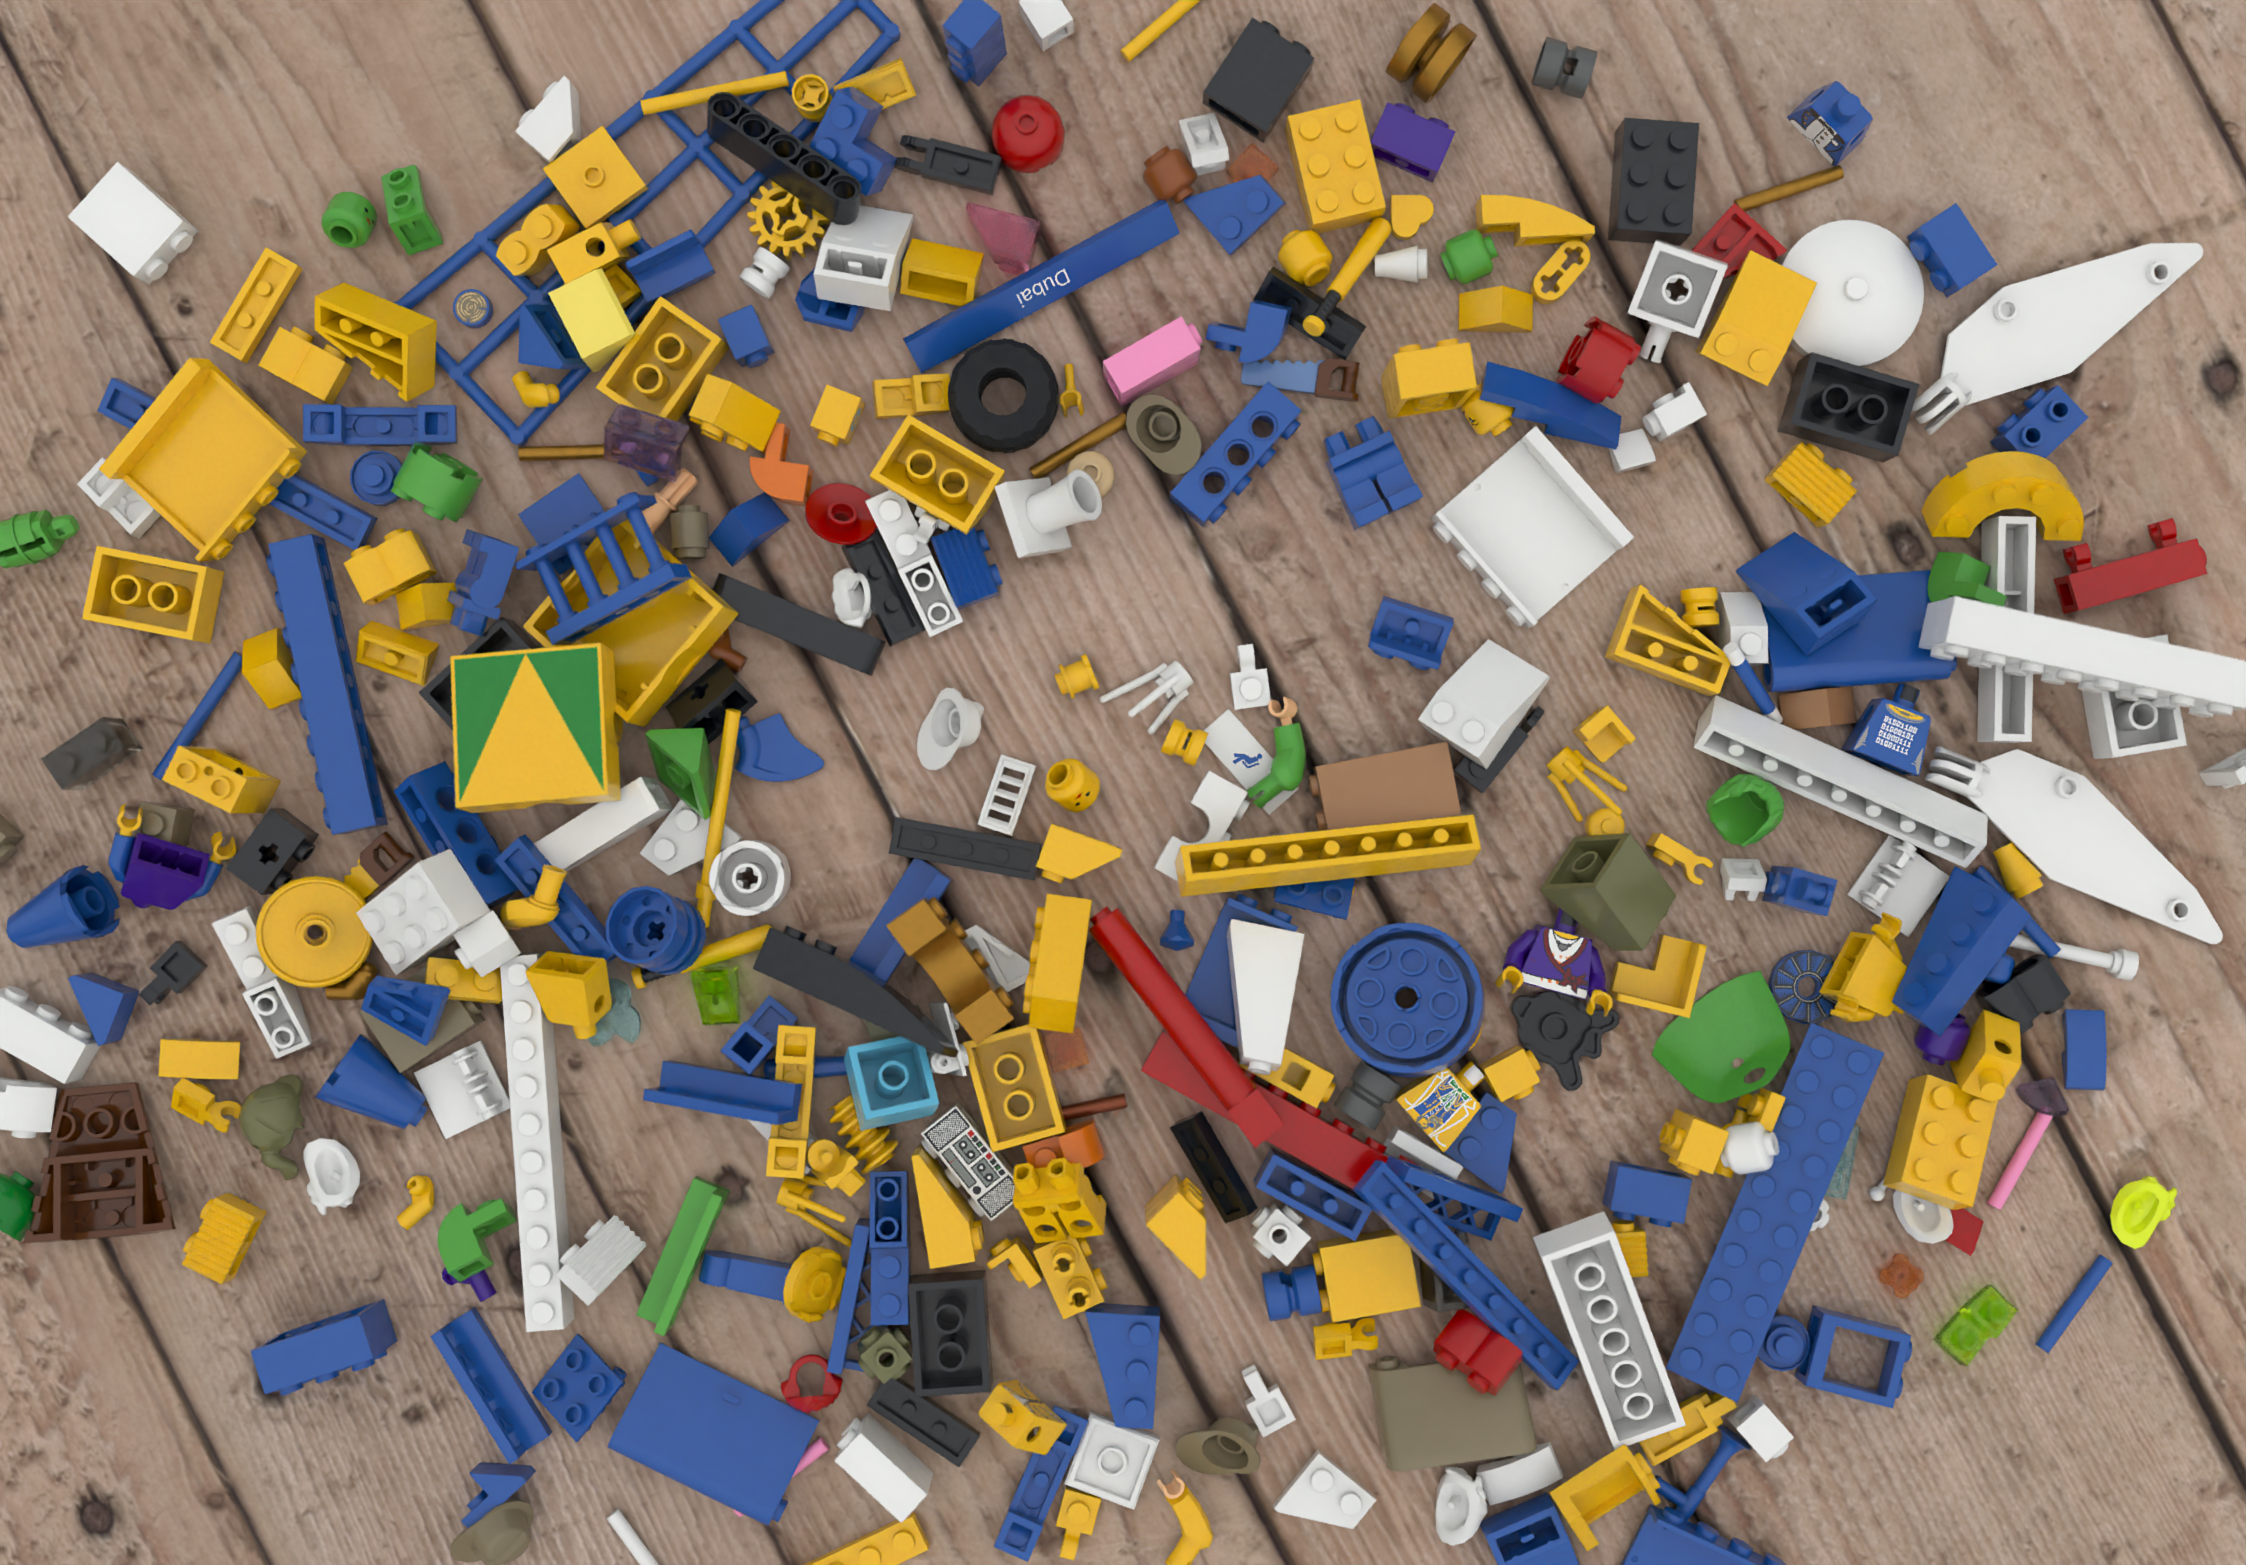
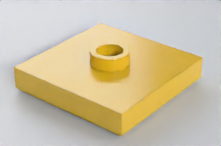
(595, 178)

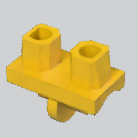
(834, 1166)

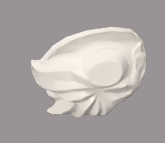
(331, 1173)
(1922, 1218)
(1459, 1506)

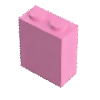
(1152, 360)

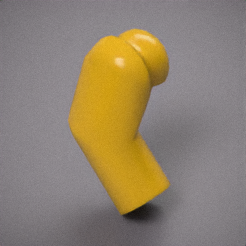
(422, 1201)

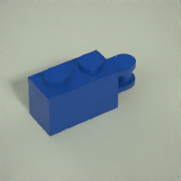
(1799, 890)

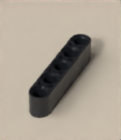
(783, 158)
(800, 625)

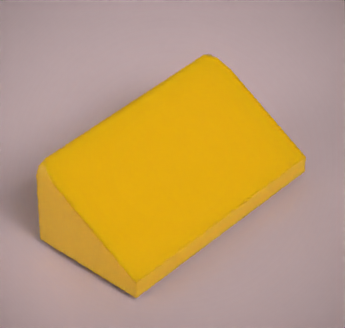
(396, 652)

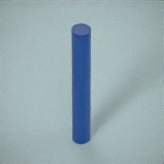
(2031, 928)
(2074, 1303)

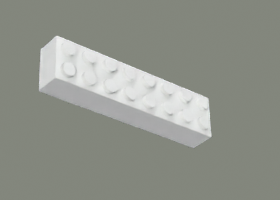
(2085, 656)

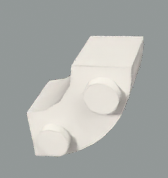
(26, 1107)

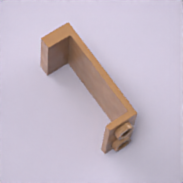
(1386, 788)

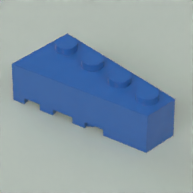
(1958, 949)

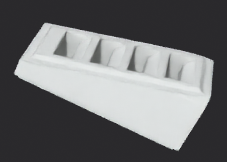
(996, 824)

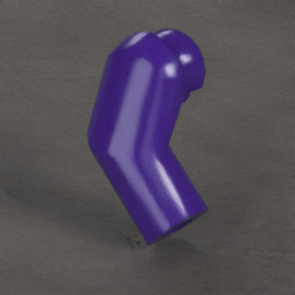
(479, 1282)

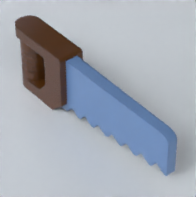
(1305, 377)

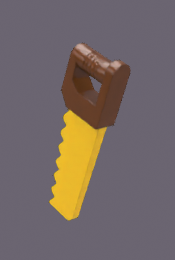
(371, 871)

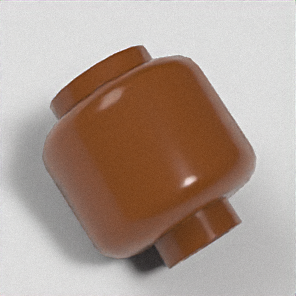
(1170, 175)

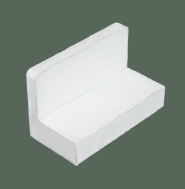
(1425, 1155)

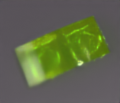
(1974, 1323)

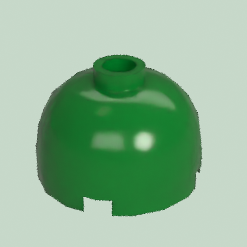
(15, 1205)

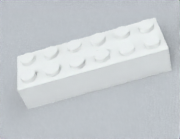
(1609, 1330)

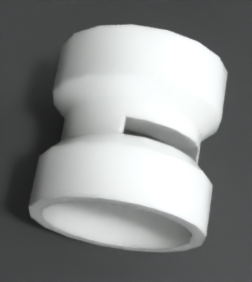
(764, 272)

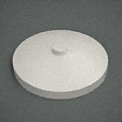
(1864, 292)

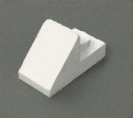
(1204, 143)

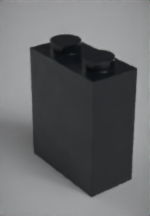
(1258, 79)

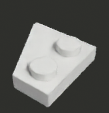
(1325, 1494)

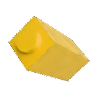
(1301, 1078)

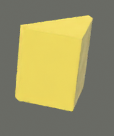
(593, 318)

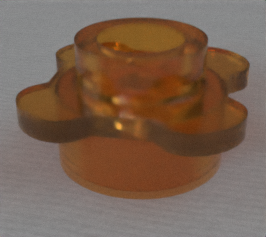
(1912, 1276)

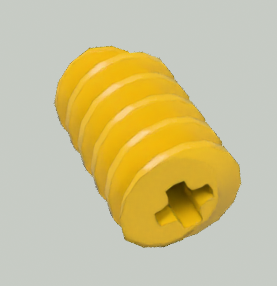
(869, 1142)

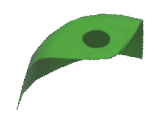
(1724, 1025)

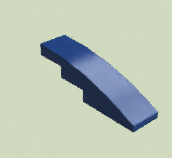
(1551, 404)

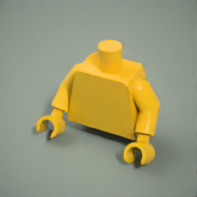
(1867, 973)

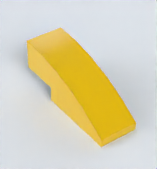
(1530, 221)

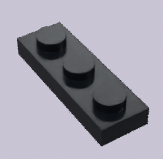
(1340, 328)
(888, 595)
(1213, 1167)
(924, 1420)

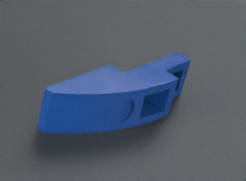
(890, 1247)

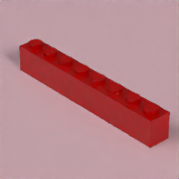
(1305, 1134)

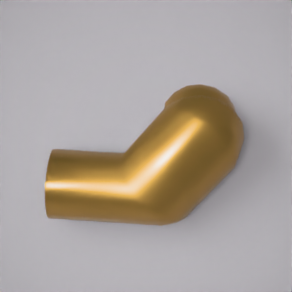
(356, 986)

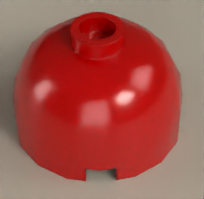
(1028, 133)

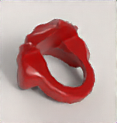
(792, 1392)

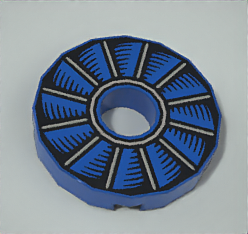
(1784, 986)

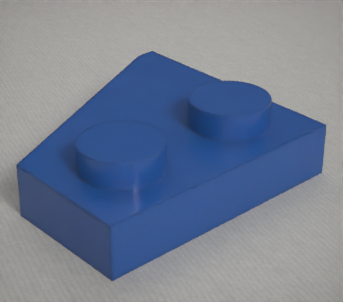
(1487, 1142)

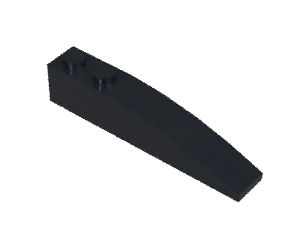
(847, 986)

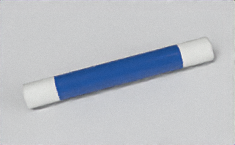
(1751, 682)

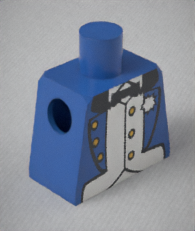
(1832, 121)

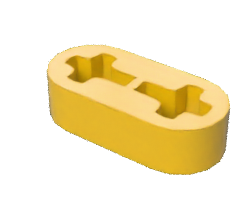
(1566, 277)

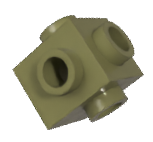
(881, 1340)

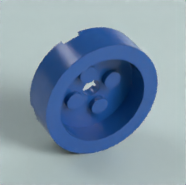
(1416, 1038)

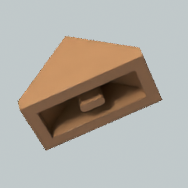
(1817, 708)

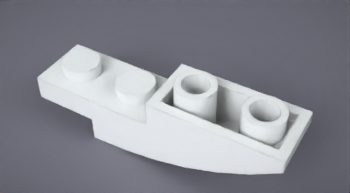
(914, 562)
(270, 998)

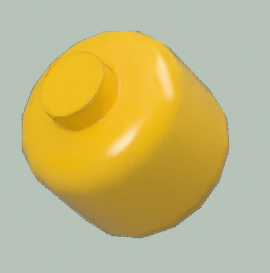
(1604, 822)

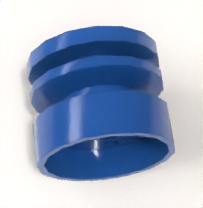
(655, 930)

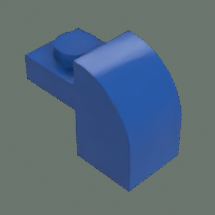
(1263, 331)
(757, 1036)

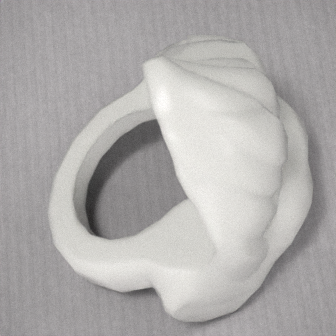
(849, 601)

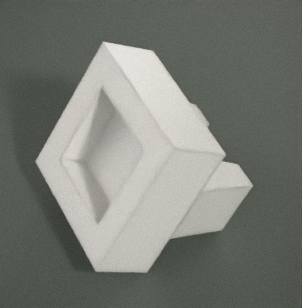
(1742, 876)

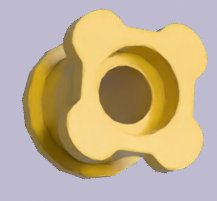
(1076, 677)

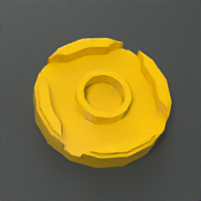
(814, 1283)

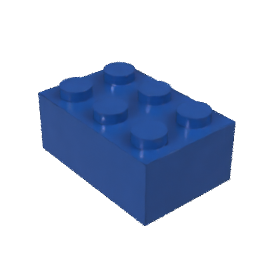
(324, 1348)

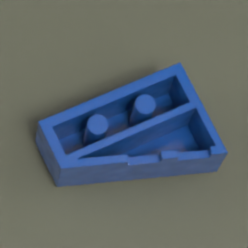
(1127, 1356)

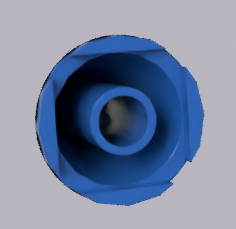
(68, 910)
(373, 1087)

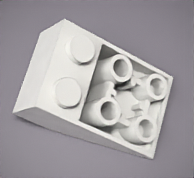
(863, 259)

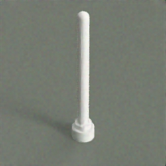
(2120, 963)

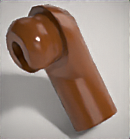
(723, 649)

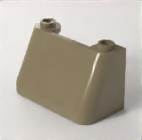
(1439, 1420)

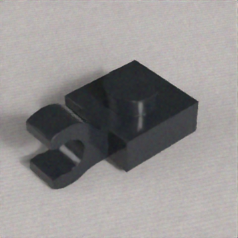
(174, 971)

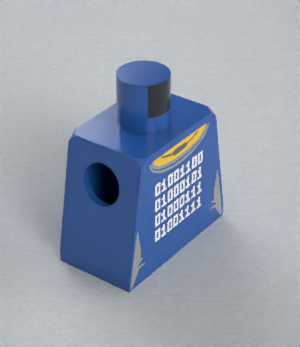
(1891, 733)

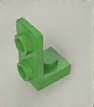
(408, 212)

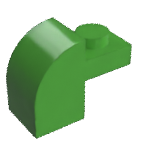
(1961, 577)
(463, 1236)

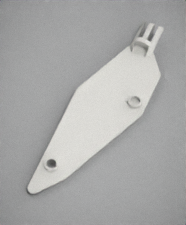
(2048, 325)
(2076, 836)

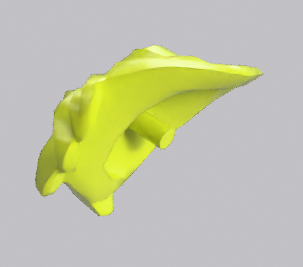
(2139, 1209)

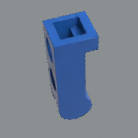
(745, 1273)

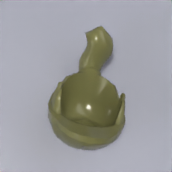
(270, 1121)

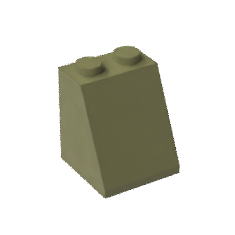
(1610, 890)

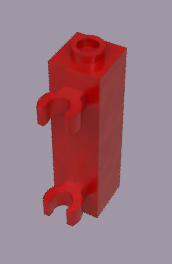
(2132, 575)

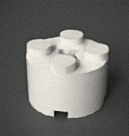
(734, 891)

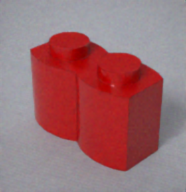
(1477, 1352)

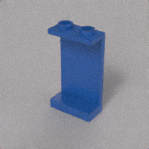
(1211, 984)

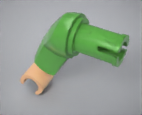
(1290, 756)

